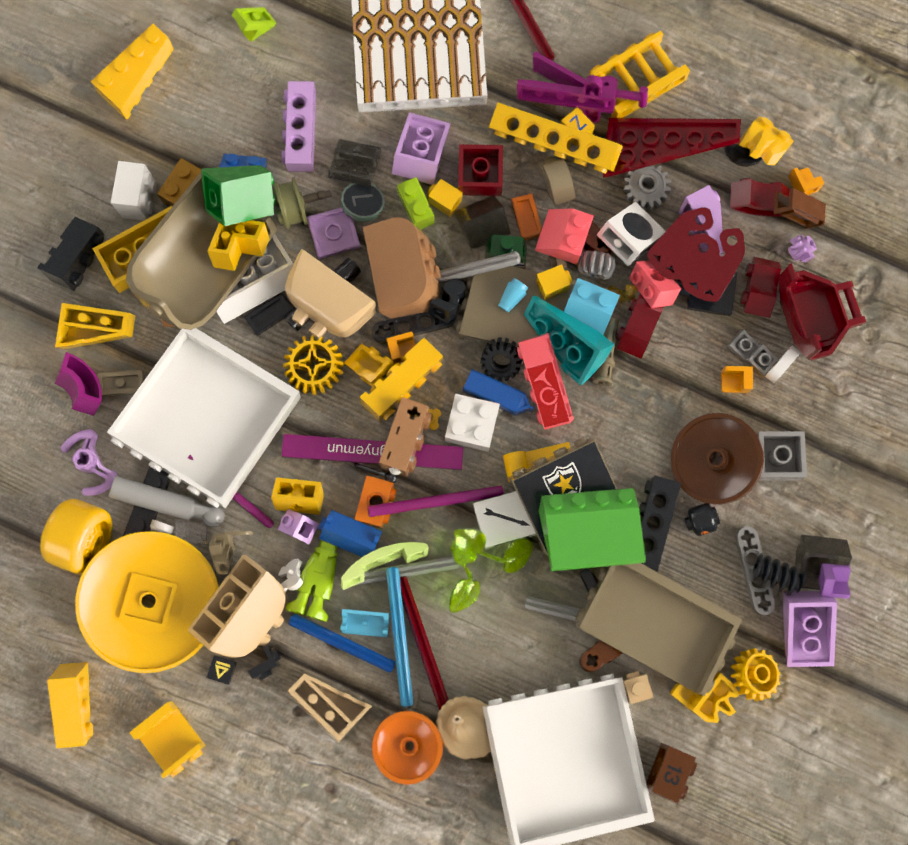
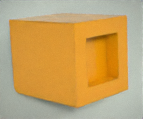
(804, 181)
(400, 345)
(736, 379)

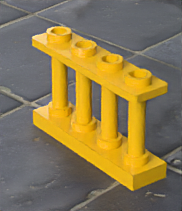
(657, 85)

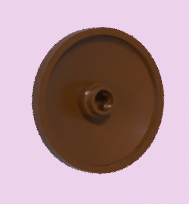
(717, 458)

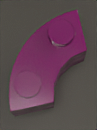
(80, 384)

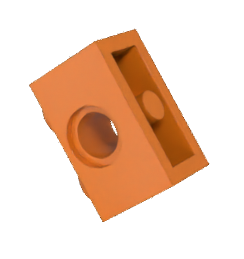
(374, 488)

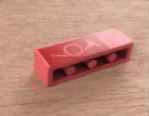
(545, 381)

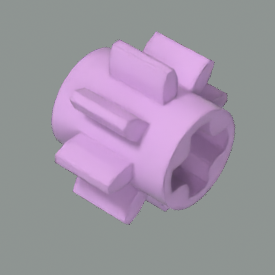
(802, 248)

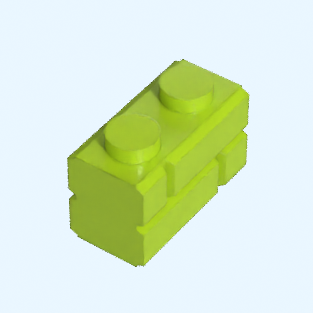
(415, 203)

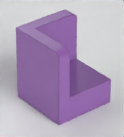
(834, 580)

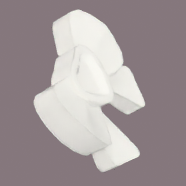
(292, 572)

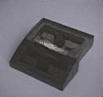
(354, 162)

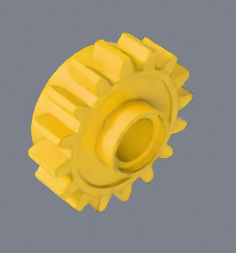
(755, 674)

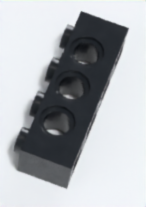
(668, 491)

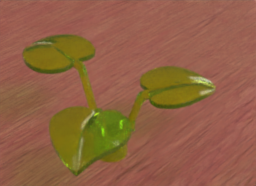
(465, 549)

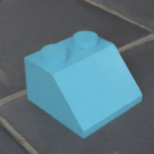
(591, 304)

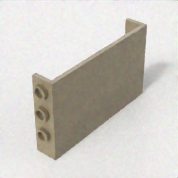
(484, 317)
(659, 624)

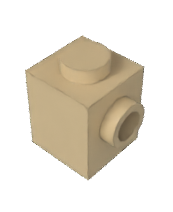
(637, 687)

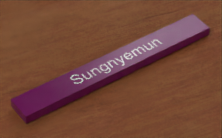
(365, 451)

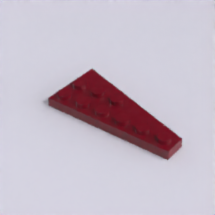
(666, 139)

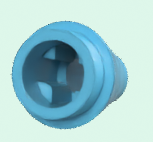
(513, 294)

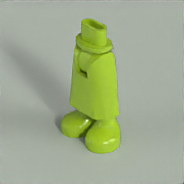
(317, 582)

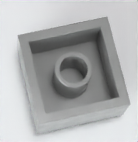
(783, 455)

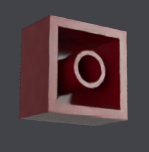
(480, 170)

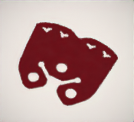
(690, 264)

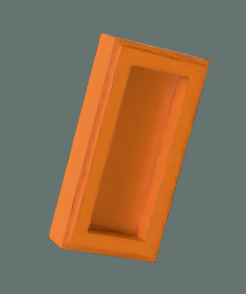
(526, 216)

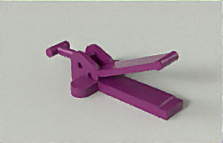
(590, 94)

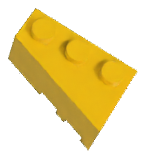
(90, 325)
(70, 704)

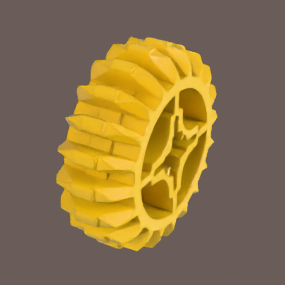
(322, 364)

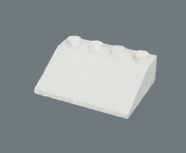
(260, 282)

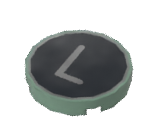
(362, 202)

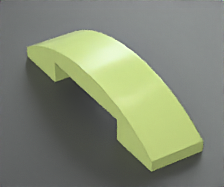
(408, 550)

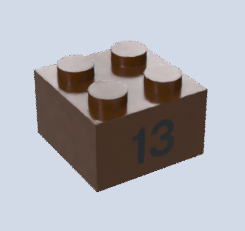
(671, 773)

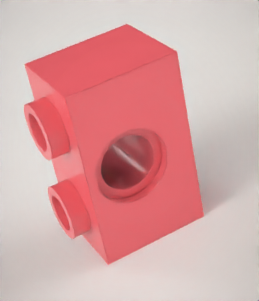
(653, 286)

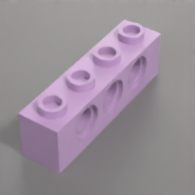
(302, 159)

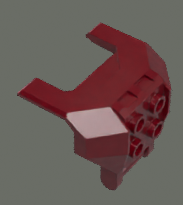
(816, 311)

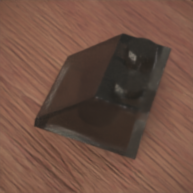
(817, 550)

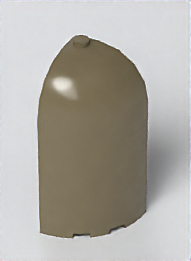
(173, 265)

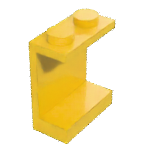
(169, 739)

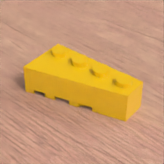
(133, 70)

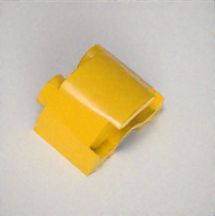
(369, 364)

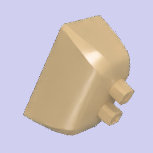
(326, 299)
(241, 611)

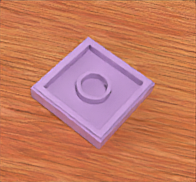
(333, 233)

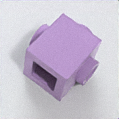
(298, 526)

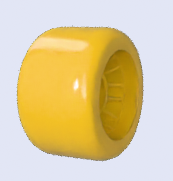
(75, 535)

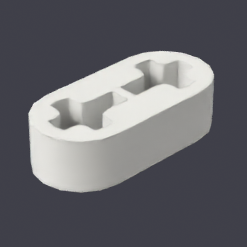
(782, 364)

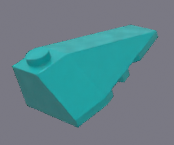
(574, 343)

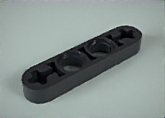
(413, 321)

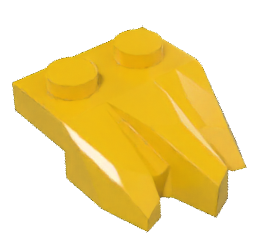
(766, 141)
(709, 705)

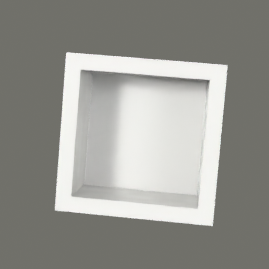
(133, 191)
(471, 422)

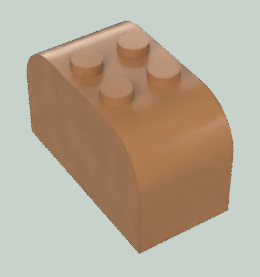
(402, 267)

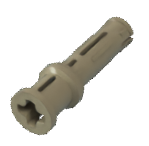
(604, 372)

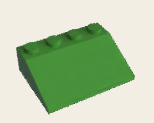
(592, 529)

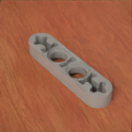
(748, 571)

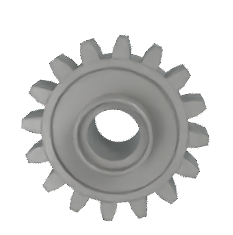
(647, 197)

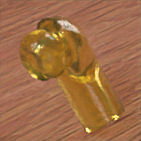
(625, 295)

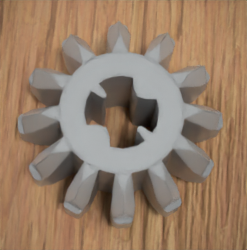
(596, 265)

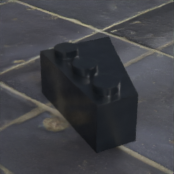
(73, 254)

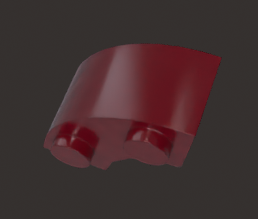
(755, 197)
(761, 287)
(639, 328)

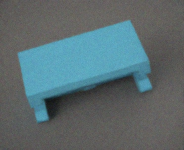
(365, 623)

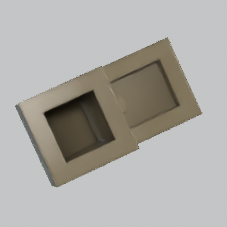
(557, 179)

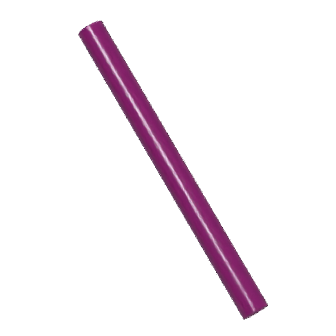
(434, 501)

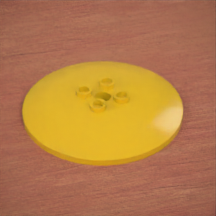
(112, 608)

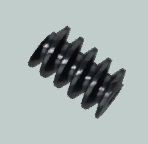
(778, 574)

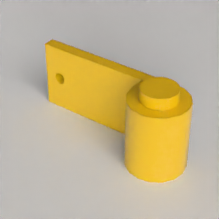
(520, 459)

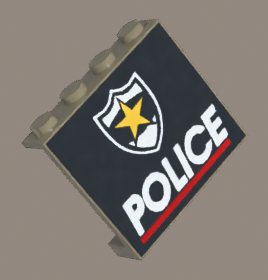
(568, 471)

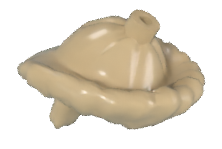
(464, 727)

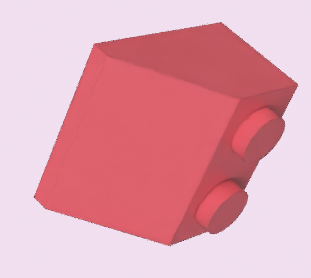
(564, 234)

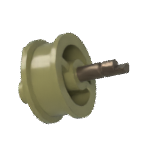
(293, 202)

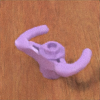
(88, 460)

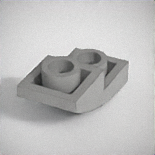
(752, 353)

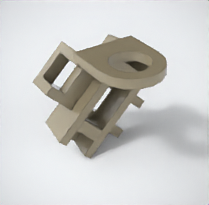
(223, 549)

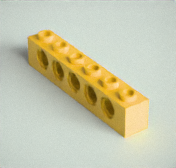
(505, 115)

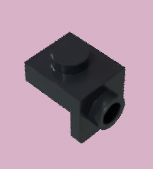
(264, 669)

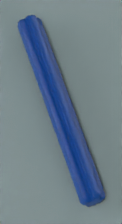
(342, 643)

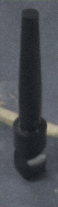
(382, 474)

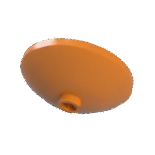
(391, 749)

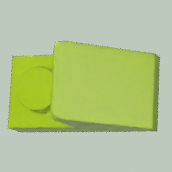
(253, 21)

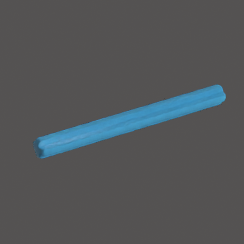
(399, 636)

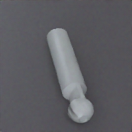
(164, 501)

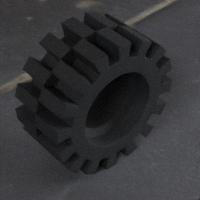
(496, 369)

